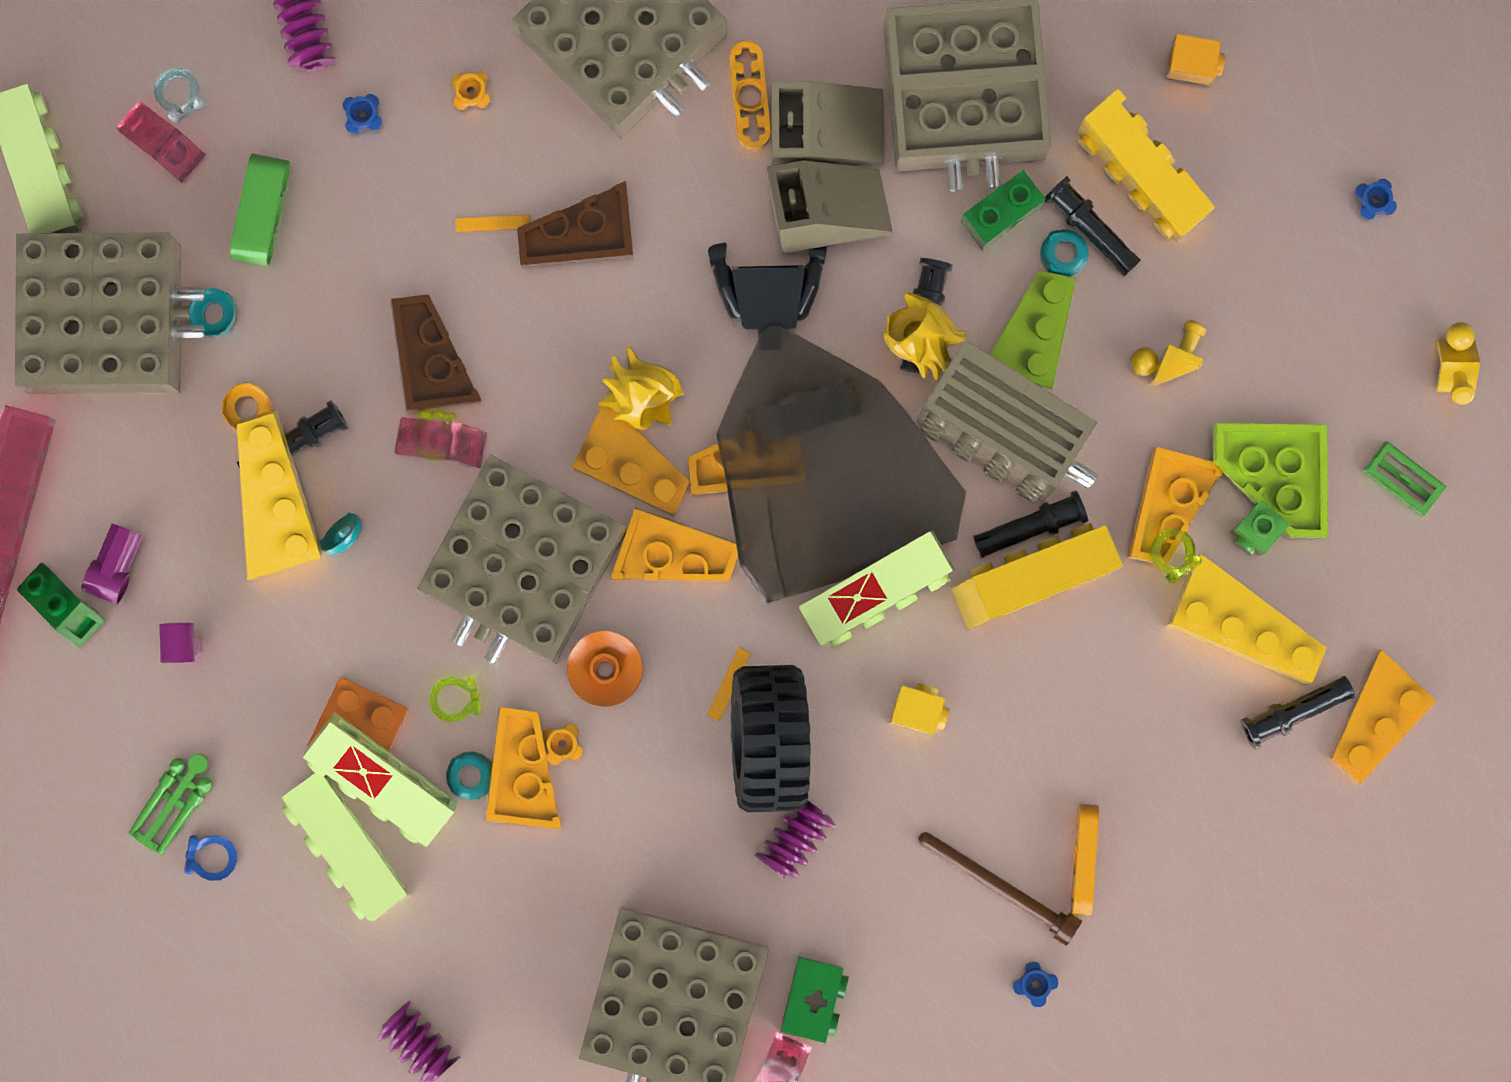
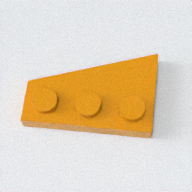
(1170, 499)
(1381, 717)

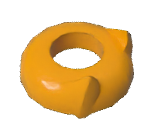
(241, 390)

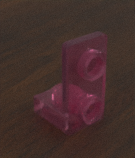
(161, 141)
(441, 441)
(784, 1060)

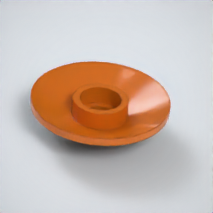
(584, 664)

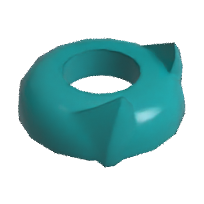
(1050, 260)
(198, 310)
(342, 534)
(453, 770)

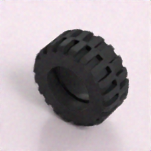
(770, 738)

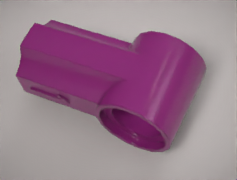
(109, 574)
(178, 643)

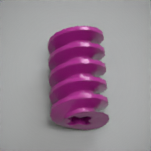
(303, 34)
(795, 840)
(416, 1044)

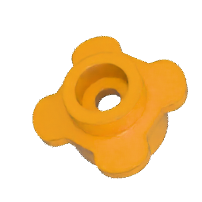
(463, 82)
(571, 750)

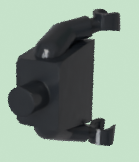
(767, 293)

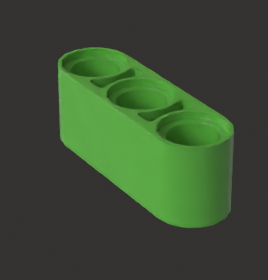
(259, 209)

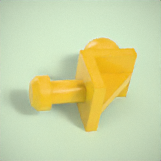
(1174, 360)
(1458, 363)

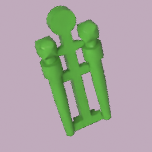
(197, 764)

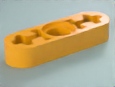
(737, 69)
(1084, 859)

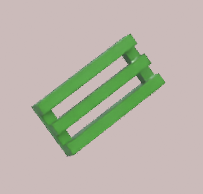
(1378, 459)

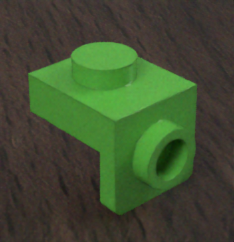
(1259, 529)

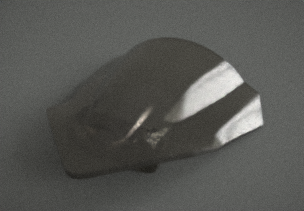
(825, 470)

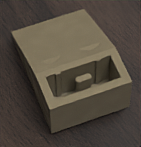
(826, 123)
(826, 204)

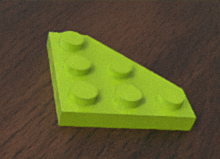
(1280, 467)

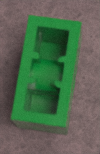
(1003, 210)
(798, 1017)

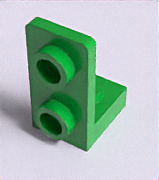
(60, 605)

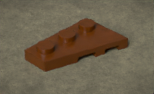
(581, 233)
(427, 359)

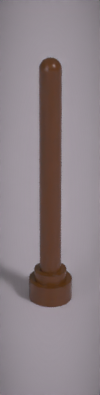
(1060, 924)

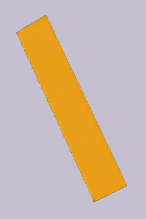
(491, 223)
(725, 690)

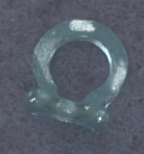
(195, 102)

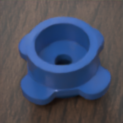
(354, 106)
(1383, 191)
(1046, 983)

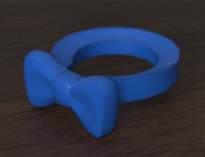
(192, 866)

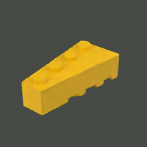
(1143, 167)
(275, 510)
(1036, 576)
(1238, 621)

